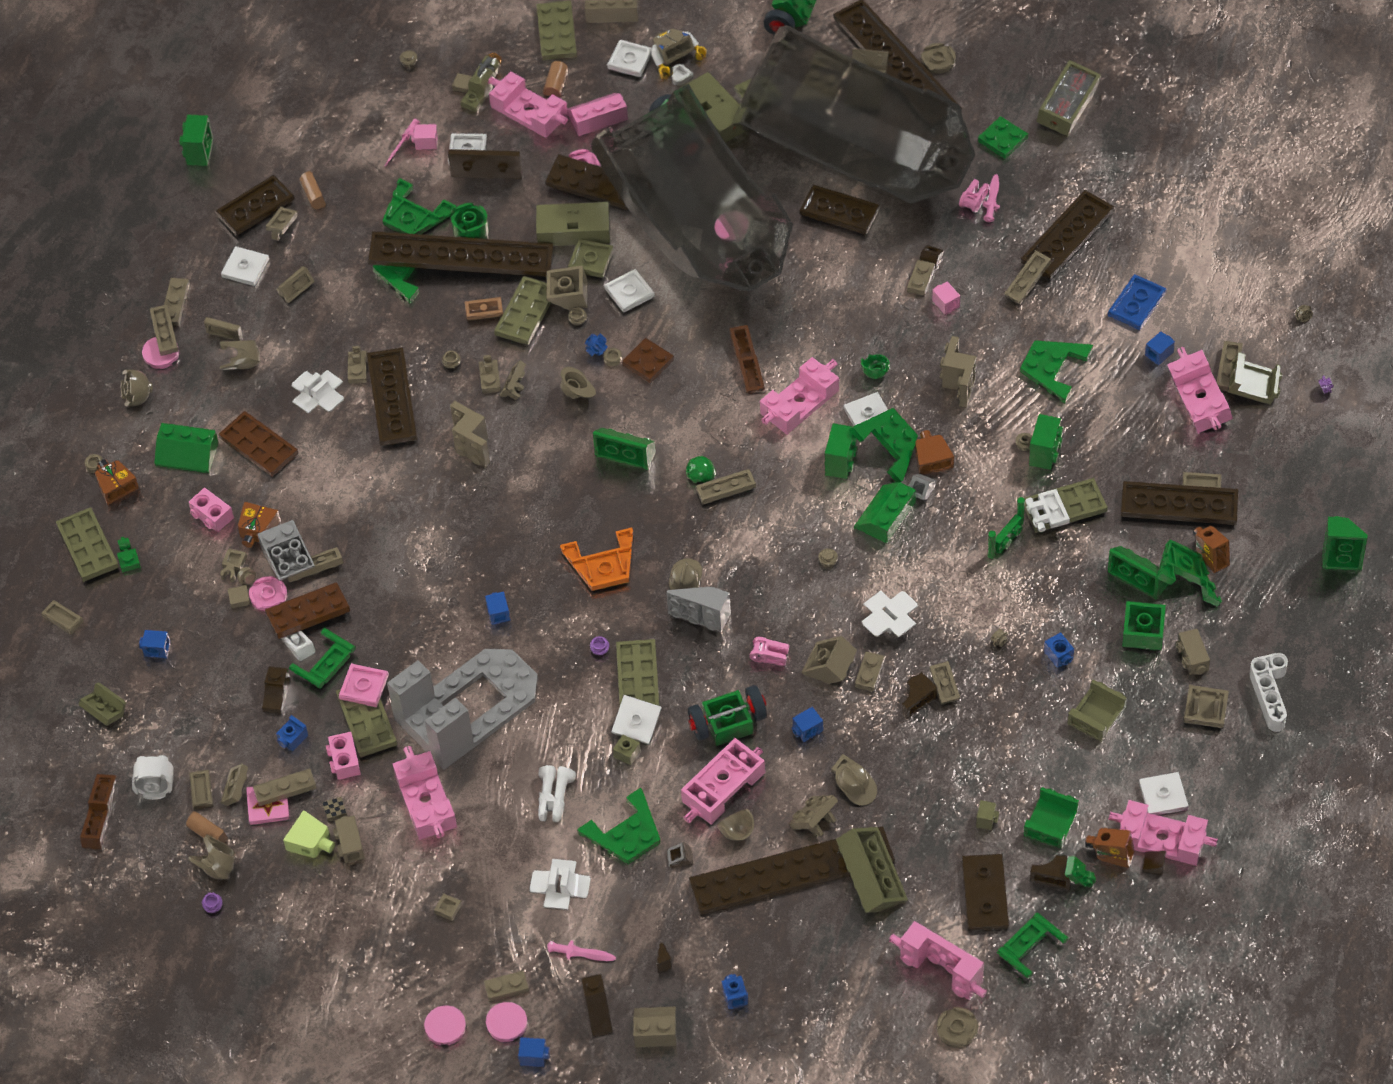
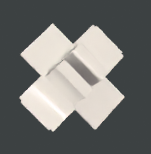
(321, 388)
(895, 616)
(571, 884)

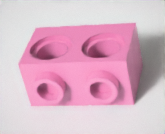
(211, 507)
(343, 756)

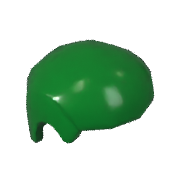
(875, 366)
(700, 469)

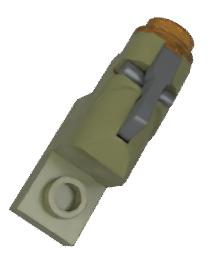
(478, 84)

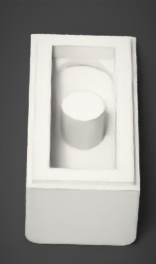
(299, 645)

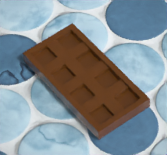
(258, 443)
(307, 610)

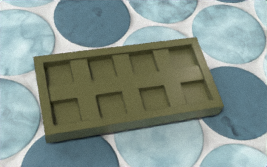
(556, 30)
(524, 311)
(1079, 499)
(87, 544)
(638, 670)
(368, 726)

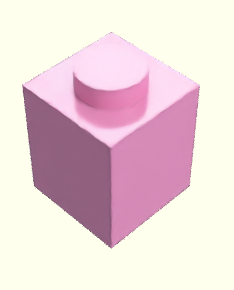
(425, 137)
(946, 298)

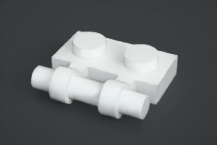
(1053, 508)

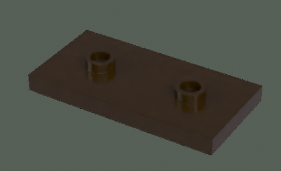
(485, 164)
(255, 205)
(839, 209)
(985, 892)

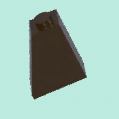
(596, 1005)

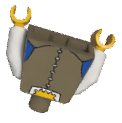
(673, 45)

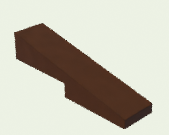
(746, 358)
(98, 813)

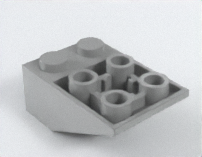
(285, 550)
(700, 606)

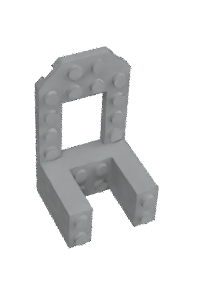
(447, 728)

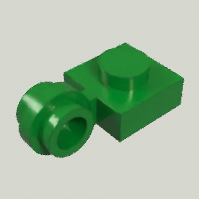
(128, 558)
(1077, 873)

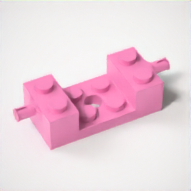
(512, 99)
(1194, 376)
(815, 385)
(419, 778)
(708, 794)
(1183, 839)
(965, 969)

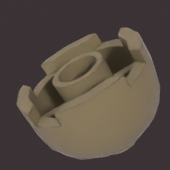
(135, 387)

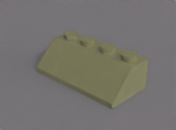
(871, 869)

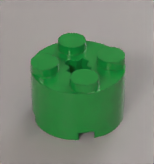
(470, 221)

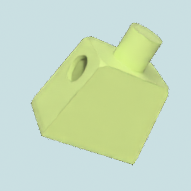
(308, 837)

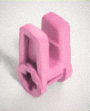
(972, 198)
(770, 651)

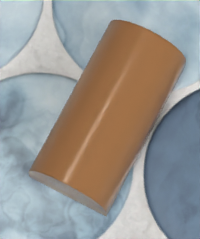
(556, 79)
(312, 190)
(483, 308)
(205, 827)

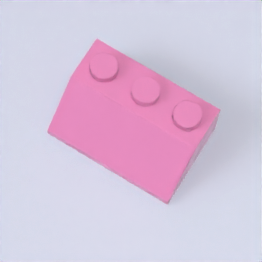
(598, 113)

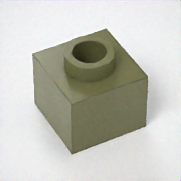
(626, 749)
(987, 815)

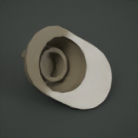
(575, 384)
(685, 574)
(856, 783)

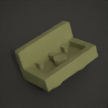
(103, 704)

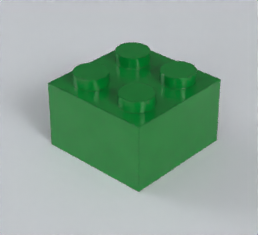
(196, 140)
(1045, 442)
(840, 451)
(1144, 625)

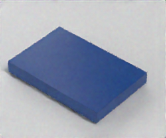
(1137, 302)

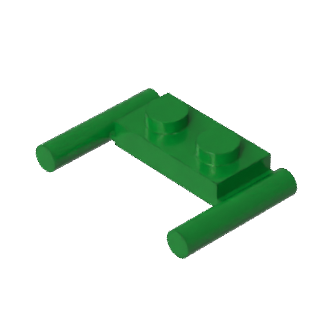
(1012, 529)
(329, 663)
(1026, 939)

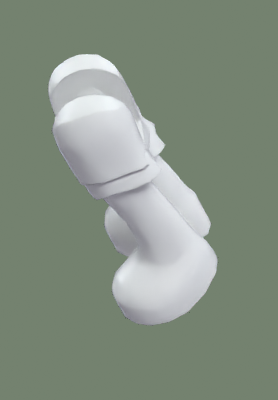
(547, 801)

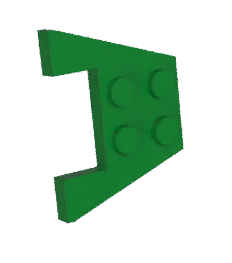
(412, 218)
(396, 278)
(1046, 361)
(894, 435)
(1188, 564)
(630, 837)

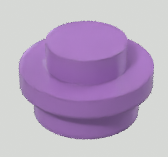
(1326, 384)
(599, 645)
(212, 902)

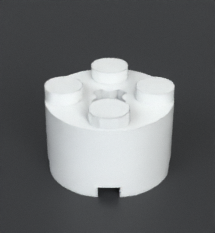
(152, 777)

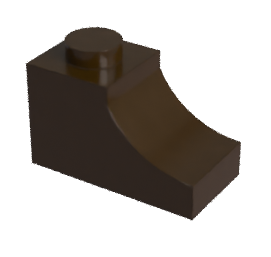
(276, 689)
(920, 692)
(1051, 873)

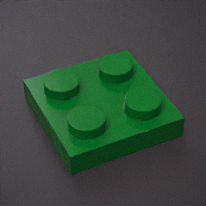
(1002, 137)

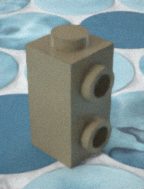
(1193, 652)
(348, 834)

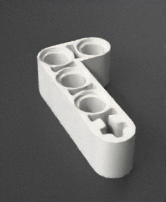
(1271, 693)

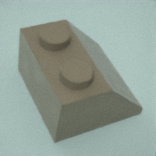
(567, 287)
(830, 660)
(655, 1026)

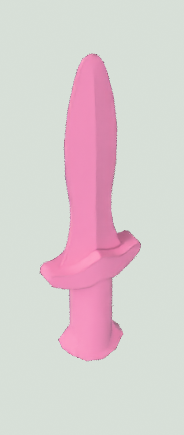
(406, 135)
(991, 202)
(572, 950)

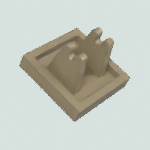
(1206, 706)
(814, 810)

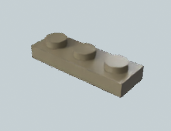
(1027, 277)
(176, 298)
(164, 330)
(1229, 352)
(725, 486)
(322, 561)
(284, 787)

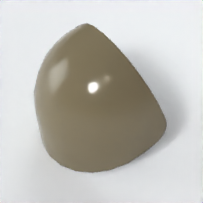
(737, 826)

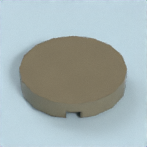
(938, 58)
(957, 1027)

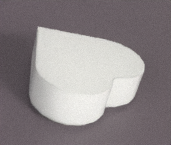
(681, 75)

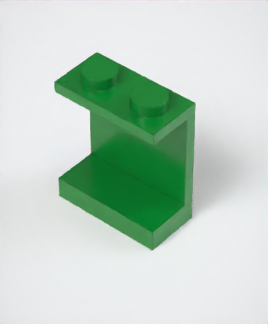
(1051, 818)

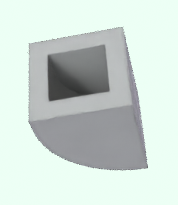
(923, 485)

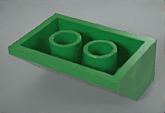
(185, 447)
(623, 448)
(887, 511)
(1343, 545)
(1135, 571)

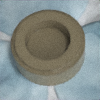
(612, 357)
(91, 463)

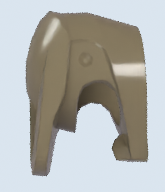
(247, 356)
(217, 863)

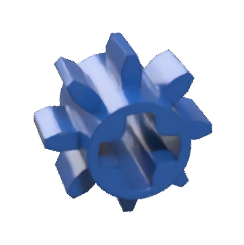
(596, 344)

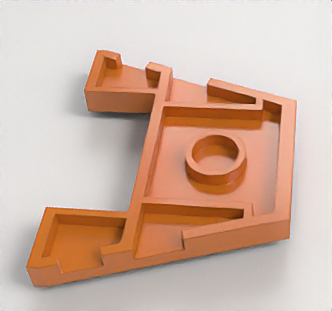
(603, 568)

